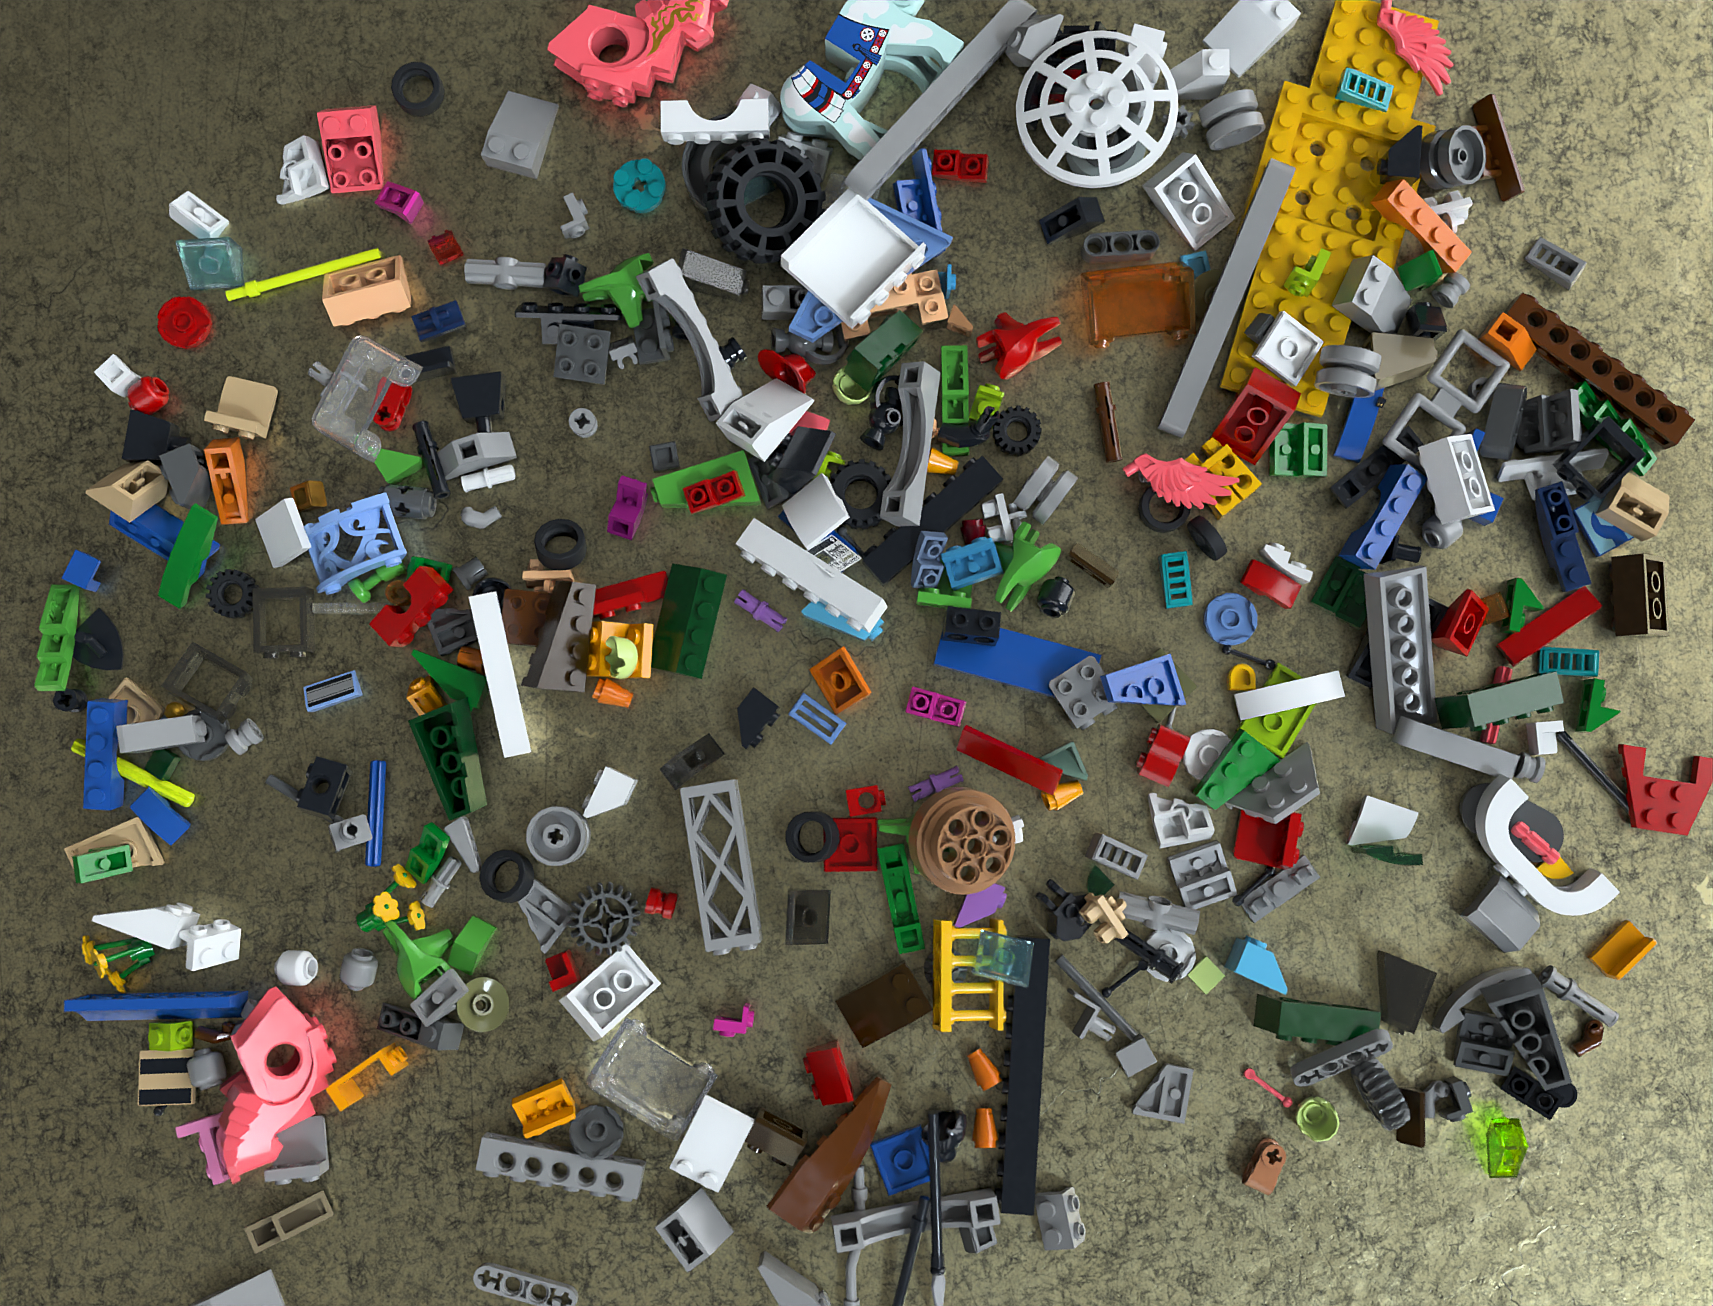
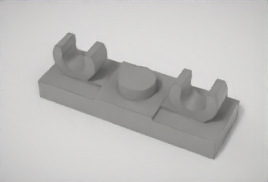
(1279, 889)

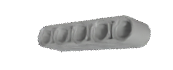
(1455, 748)

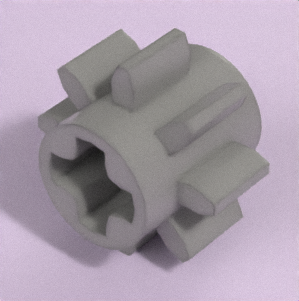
(1184, 117)

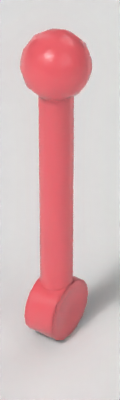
(1250, 1074)

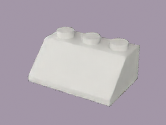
(1455, 478)

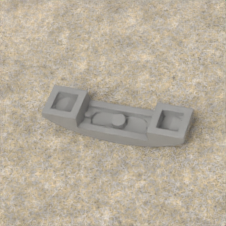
(1449, 1012)

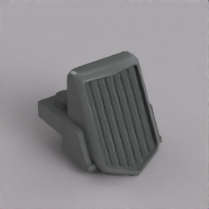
(1550, 423)

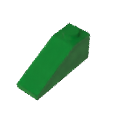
(455, 680)

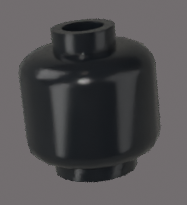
(1055, 597)

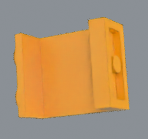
(345, 1090)

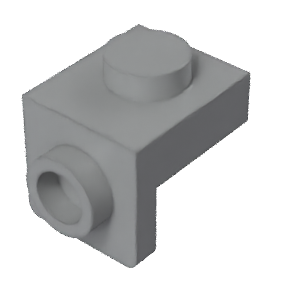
(577, 209)

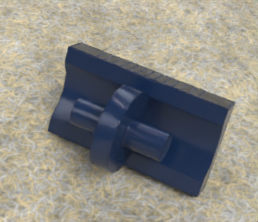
(438, 321)

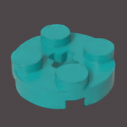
(643, 171)

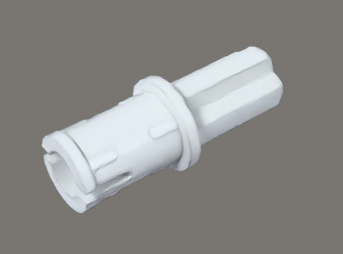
(487, 478)

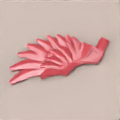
(1417, 45)
(1180, 481)

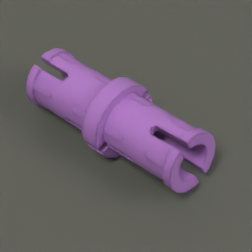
(760, 610)
(935, 783)

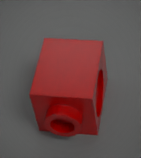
(854, 806)

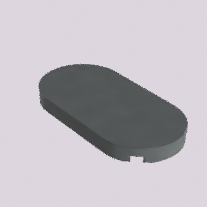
(1534, 816)

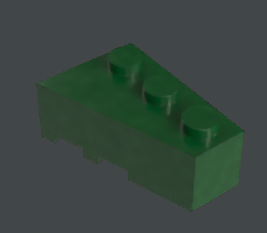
(882, 350)

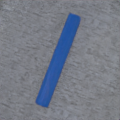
(375, 812)

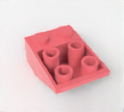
(352, 148)

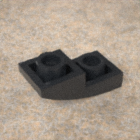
(1531, 1093)

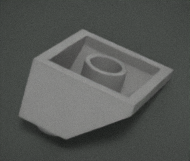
(1032, 38)

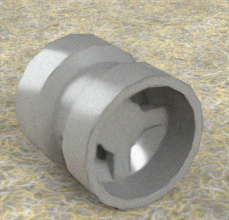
(1451, 289)
(245, 735)

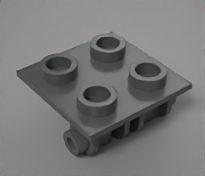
(582, 354)

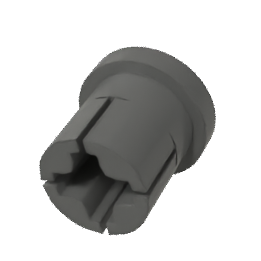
(470, 572)

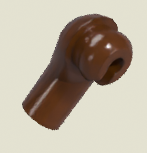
(215, 1036)
(1591, 1039)

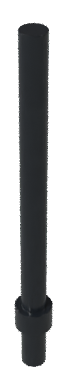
(917, 1226)

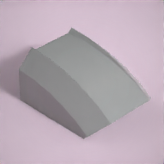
(1502, 915)

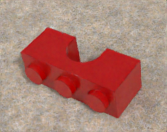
(427, 594)

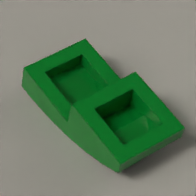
(427, 855)

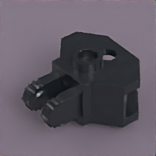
(1063, 912)

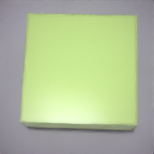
(1205, 975)

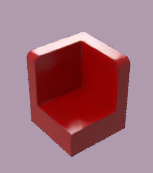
(562, 970)

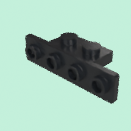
(556, 313)

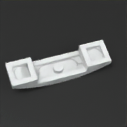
(1289, 695)

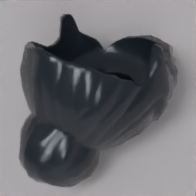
(951, 1133)

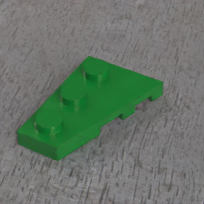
(1234, 770)

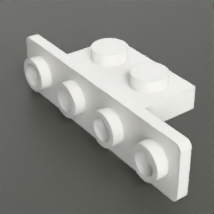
(1540, 472)

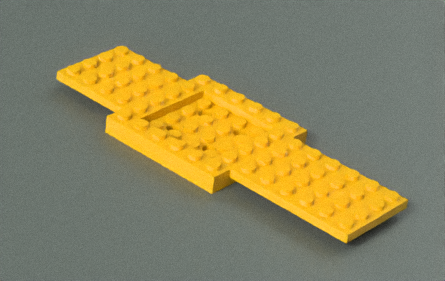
(1332, 185)

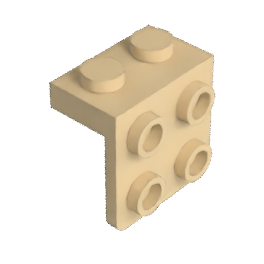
(244, 408)

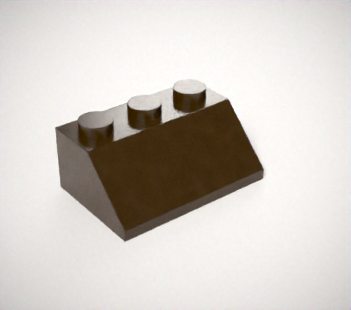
(1639, 596)

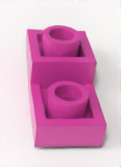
(935, 706)

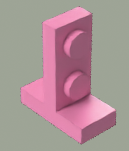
(207, 1129)

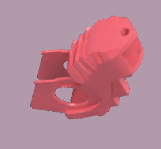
(271, 1096)

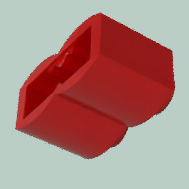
(1162, 755)

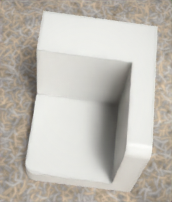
(117, 375)
(1543, 737)

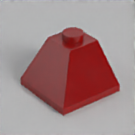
(1461, 624)

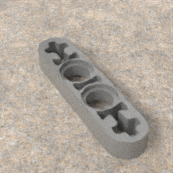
(1341, 1057)
(527, 1281)

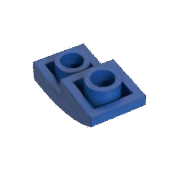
(159, 817)

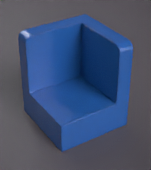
(82, 571)

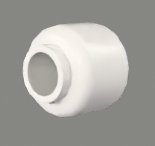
(296, 967)

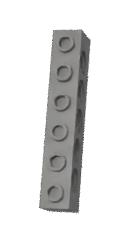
(548, 1154)

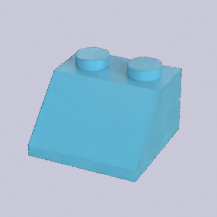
(1254, 962)

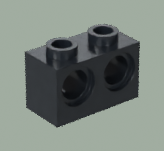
(971, 626)

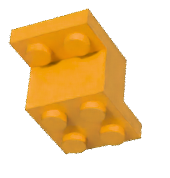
(639, 634)

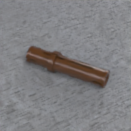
(1106, 412)

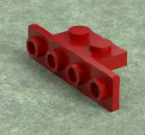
(629, 594)

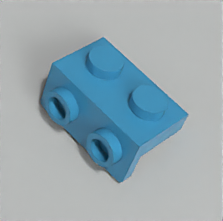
(972, 562)

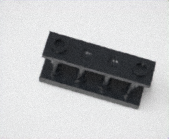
(1038, 80)

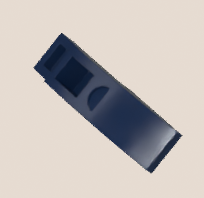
(1558, 536)

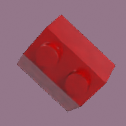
(829, 1073)

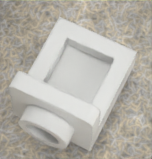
(756, 92)

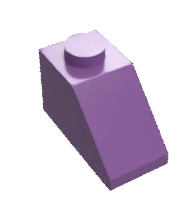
(980, 905)

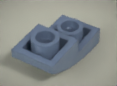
(926, 560)

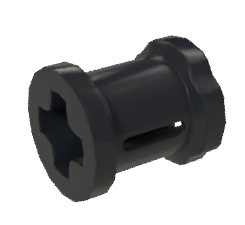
(63, 698)

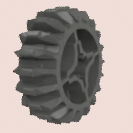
(591, 919)
(1381, 1094)

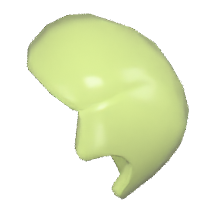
(847, 389)
(622, 657)
(1317, 1118)

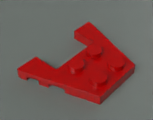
(1664, 803)

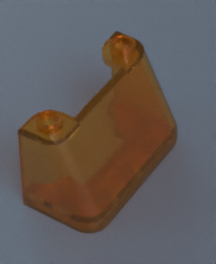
(1139, 302)

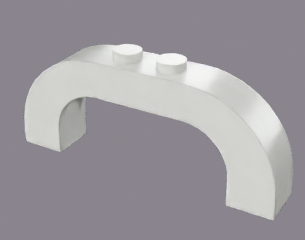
(1492, 823)

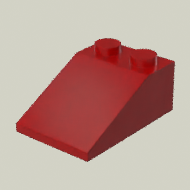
(1256, 415)

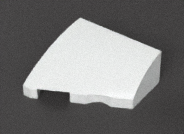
(302, 171)
(1179, 822)
(1380, 822)

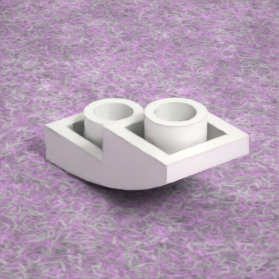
(1278, 559)

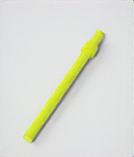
(255, 288)

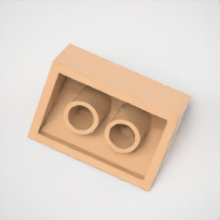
(366, 291)

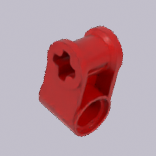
(395, 404)

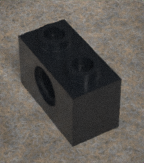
(324, 804)

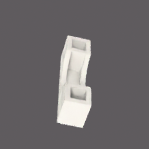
(747, 122)

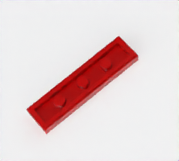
(1549, 626)
(1009, 760)

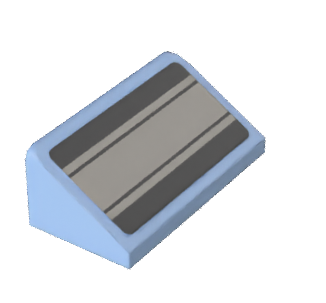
(332, 691)

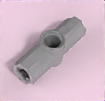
(505, 273)
(1160, 913)

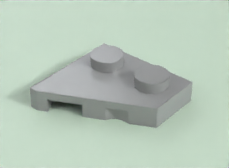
(545, 914)
(1166, 1095)

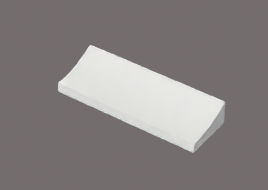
(500, 674)

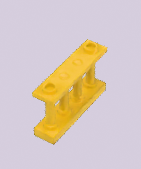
(944, 986)

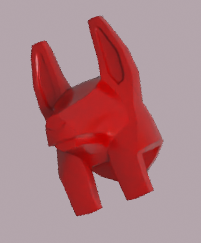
(1016, 343)

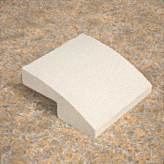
(815, 511)

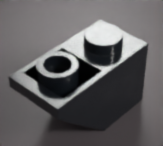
(754, 715)

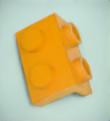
(544, 1108)

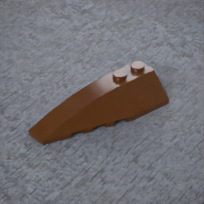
(820, 1180)

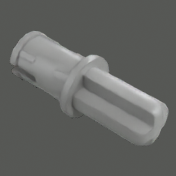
(440, 882)

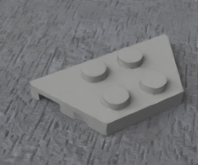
(1281, 788)

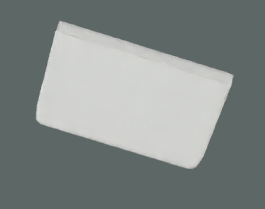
(197, 216)

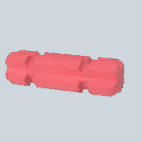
(1535, 843)

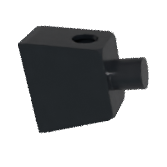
(481, 398)
(150, 437)

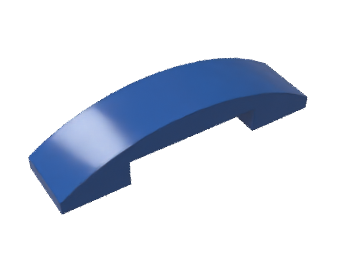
(1357, 428)

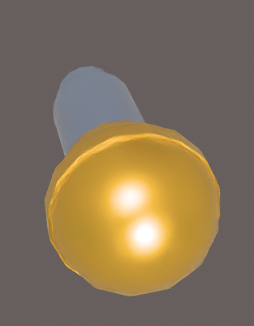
(173, 710)

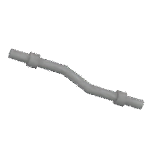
(858, 1195)

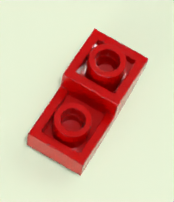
(959, 166)
(714, 492)
(1270, 582)

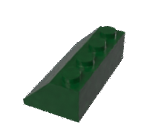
(687, 620)

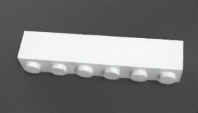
(799, 571)

